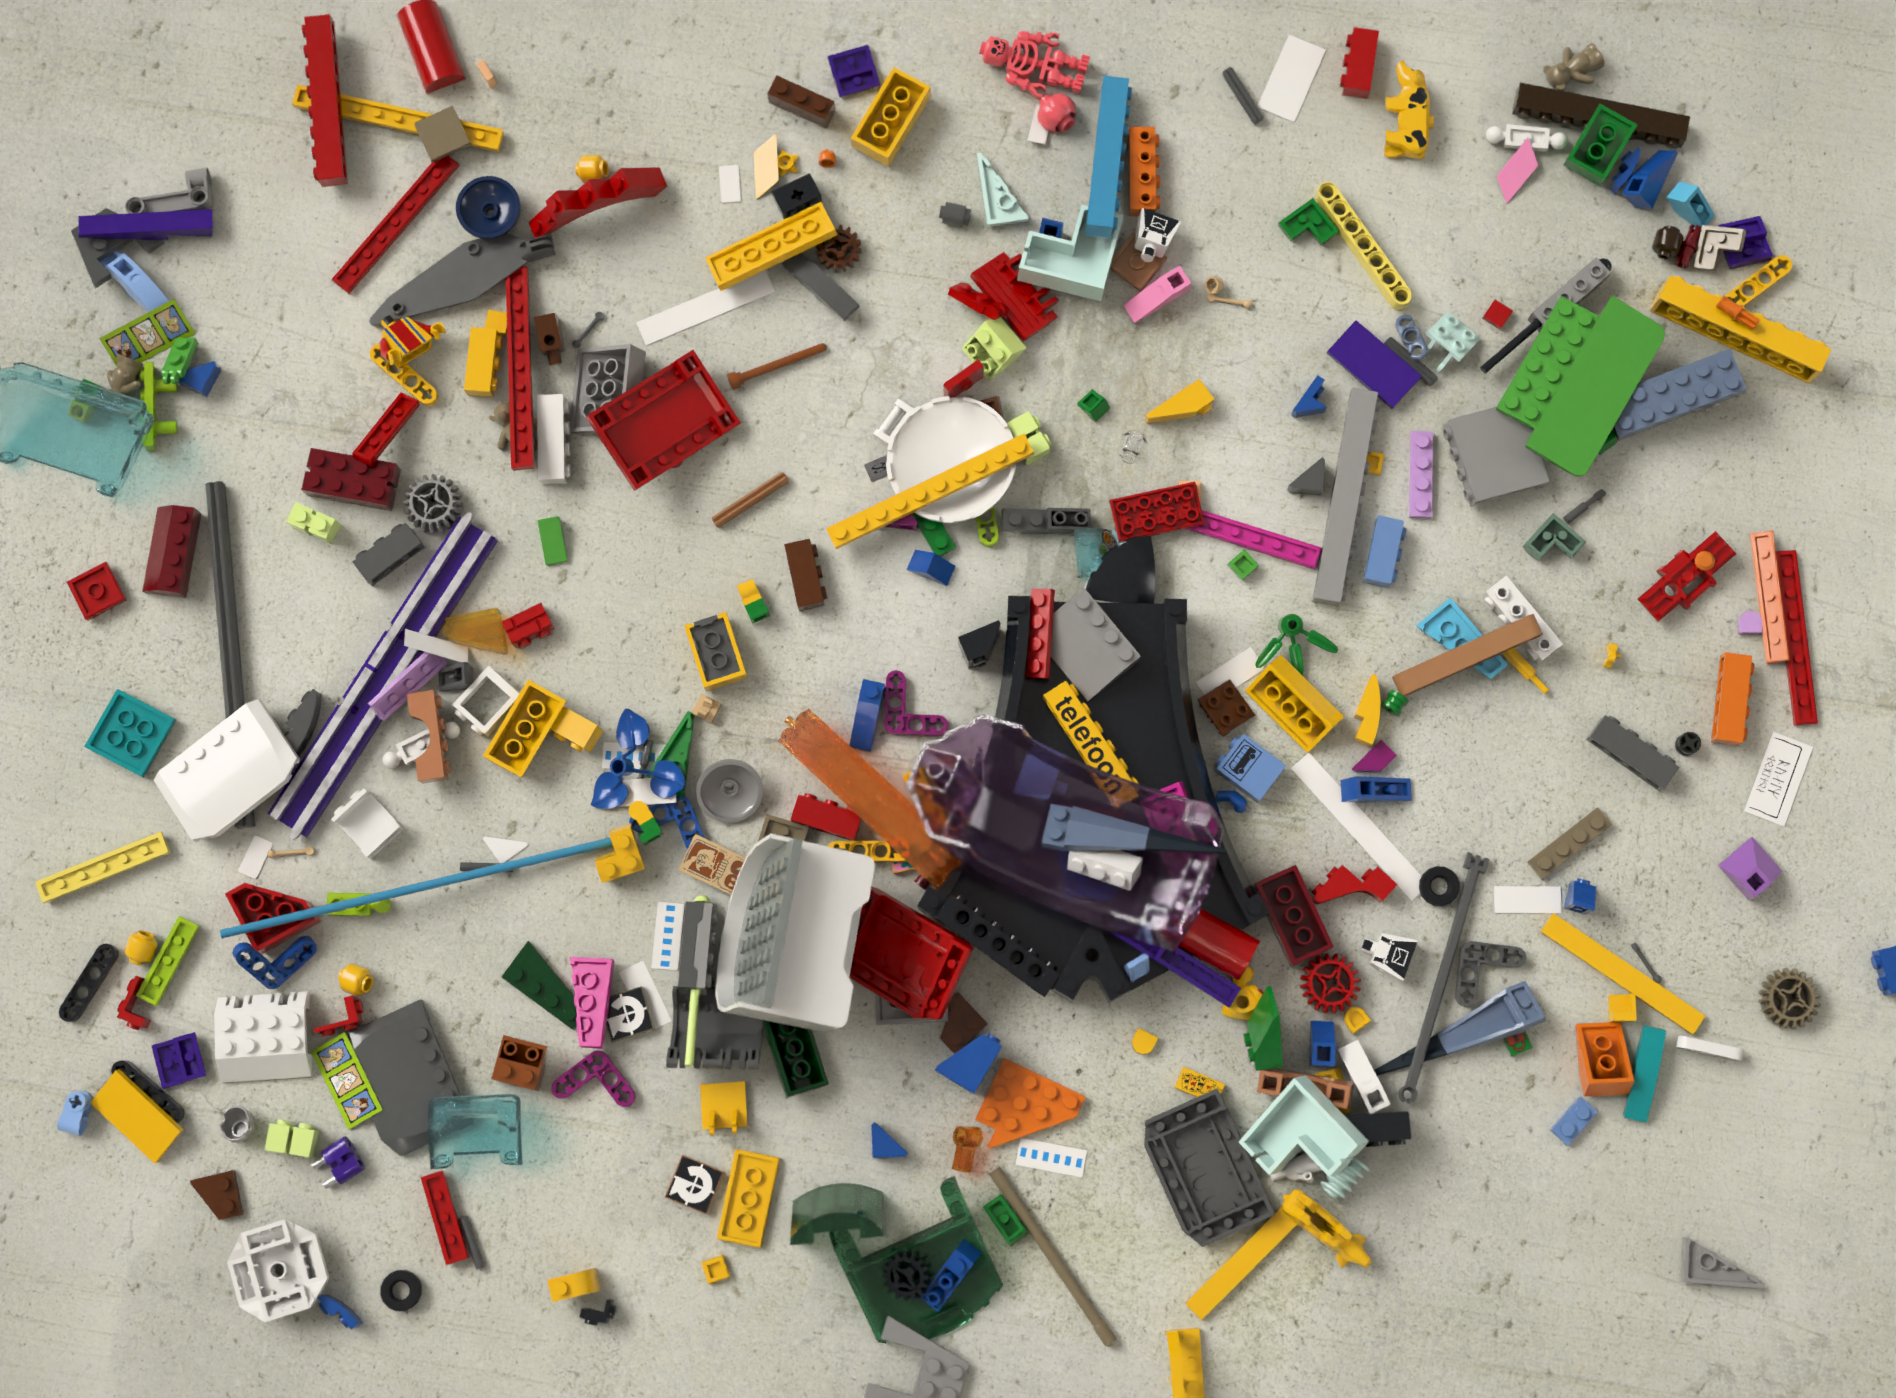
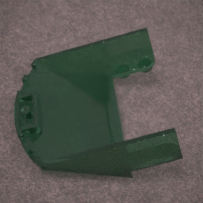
(936, 1246)

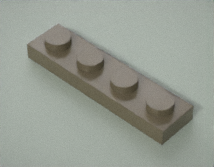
(1569, 843)

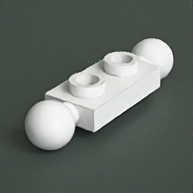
(1516, 135)
(416, 746)

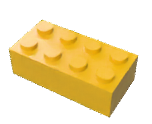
(891, 116)

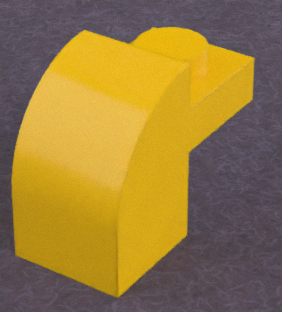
(573, 1285)

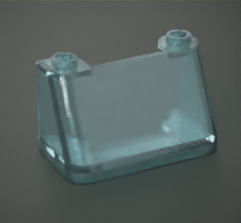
(474, 1127)

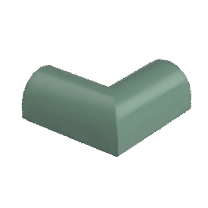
(1552, 533)

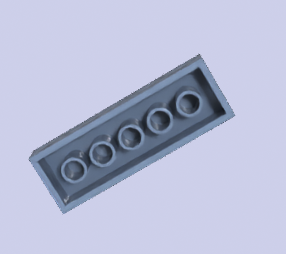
(1680, 393)

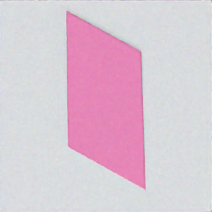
(1517, 170)

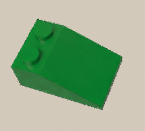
(1600, 144)
(1264, 1034)

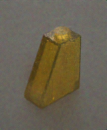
(478, 630)

